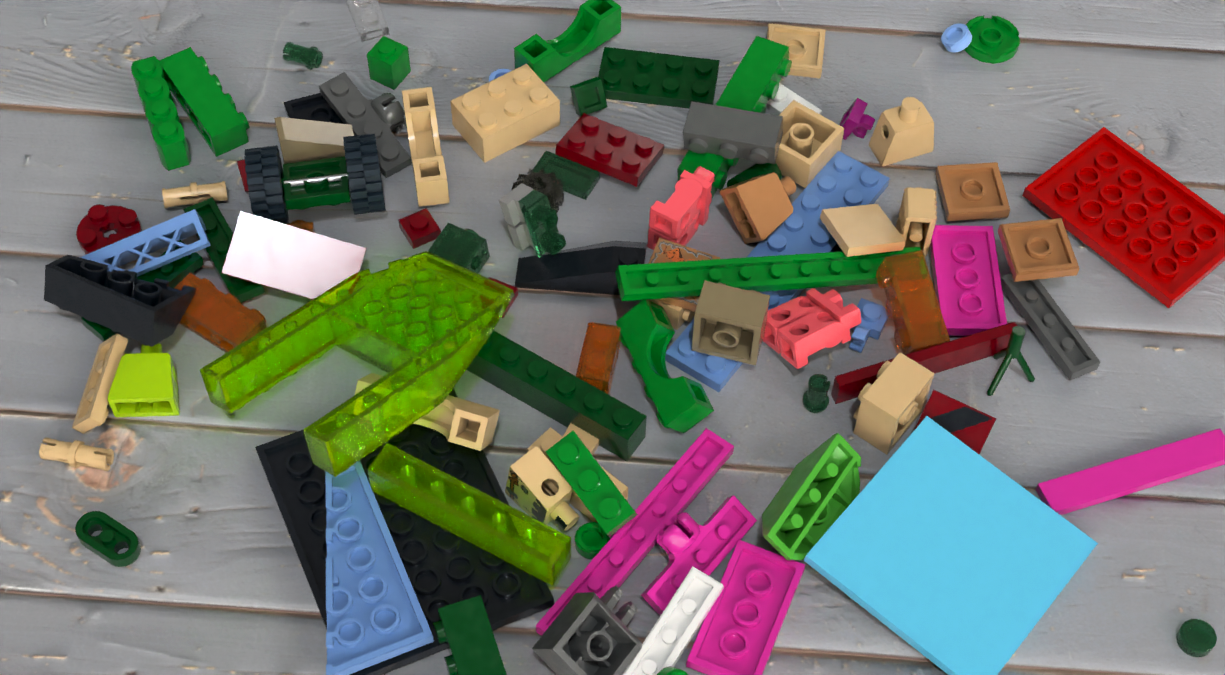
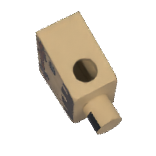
(541, 490)

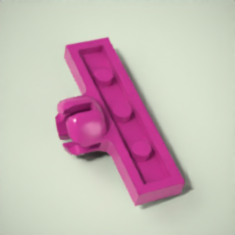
(696, 546)

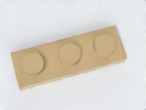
(94, 401)

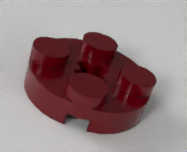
(103, 219)

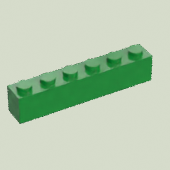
(750, 90)

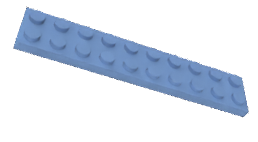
(837, 185)

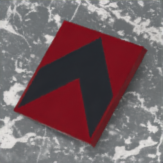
(959, 419)

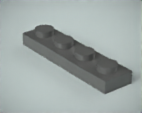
(1051, 326)

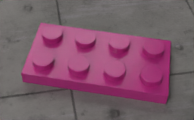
(967, 278)
(747, 614)

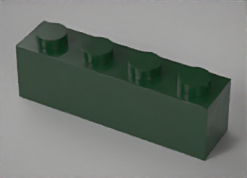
(468, 639)

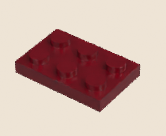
(609, 149)

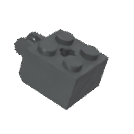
(590, 636)

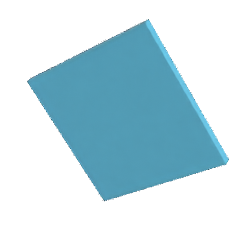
(951, 553)

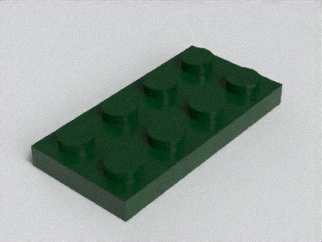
(657, 77)

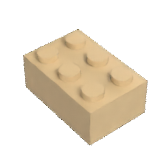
(505, 112)

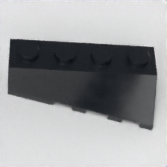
(116, 298)

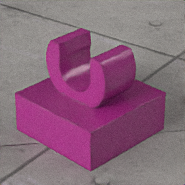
(856, 121)

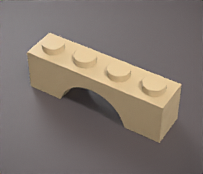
(425, 147)
(455, 418)

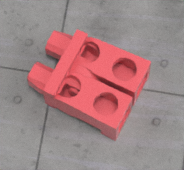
(684, 210)
(809, 325)

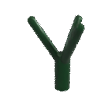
(1011, 352)

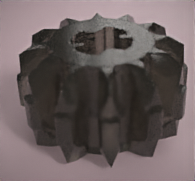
(544, 183)

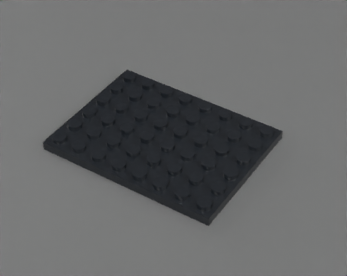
(436, 561)

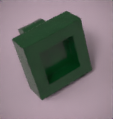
(588, 96)

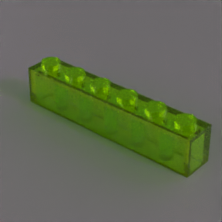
(470, 514)

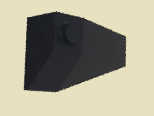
(580, 268)

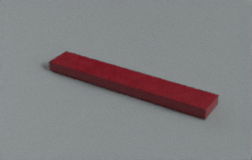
(935, 358)

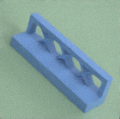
(151, 240)

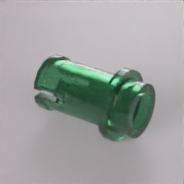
(309, 57)
(816, 396)

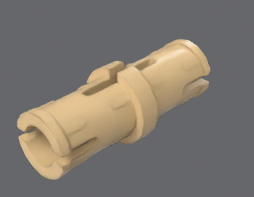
(194, 194)
(76, 454)

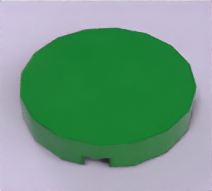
(992, 39)

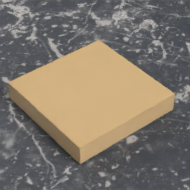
(804, 45)
(862, 230)

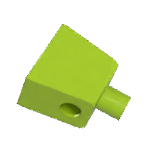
(145, 385)

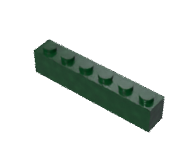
(559, 394)

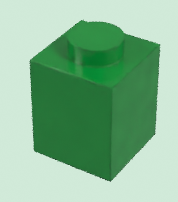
(388, 62)

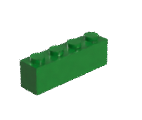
(204, 101)

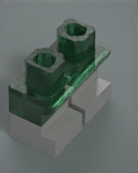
(532, 220)

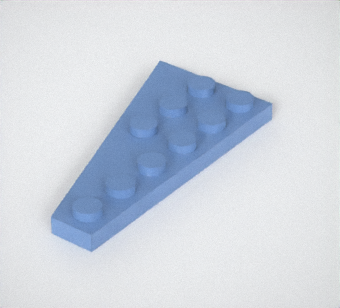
(367, 587)

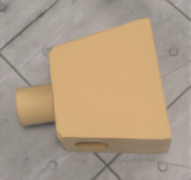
(903, 133)

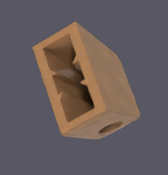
(759, 205)

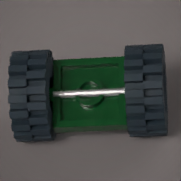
(315, 182)

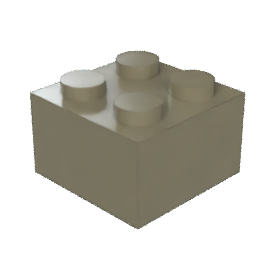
(730, 322)

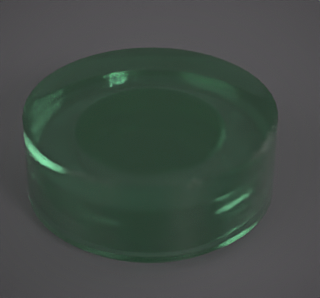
(1196, 638)

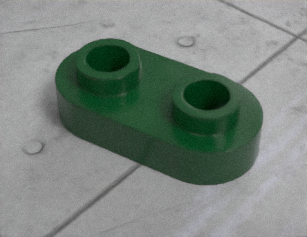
(110, 540)

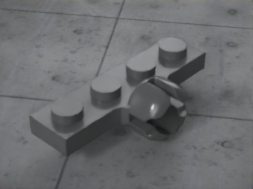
(369, 117)

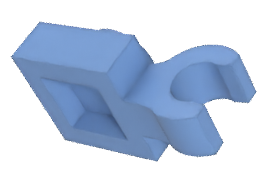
(872, 324)

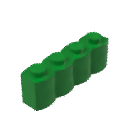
(161, 113)

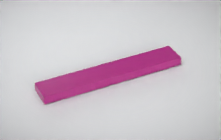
(1134, 473)

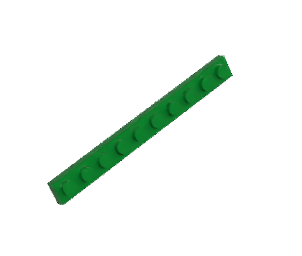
(749, 273)

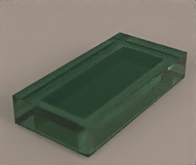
(575, 177)

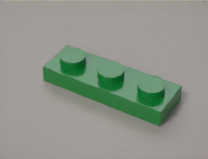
(591, 483)

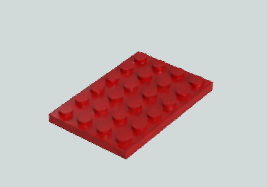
(1133, 215)

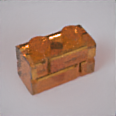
(599, 355)

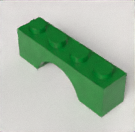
(592, 26)
(647, 334)

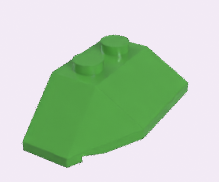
(812, 498)

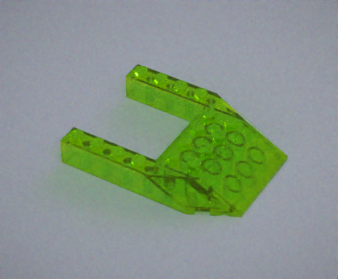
(412, 320)

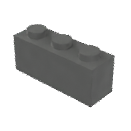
(733, 133)

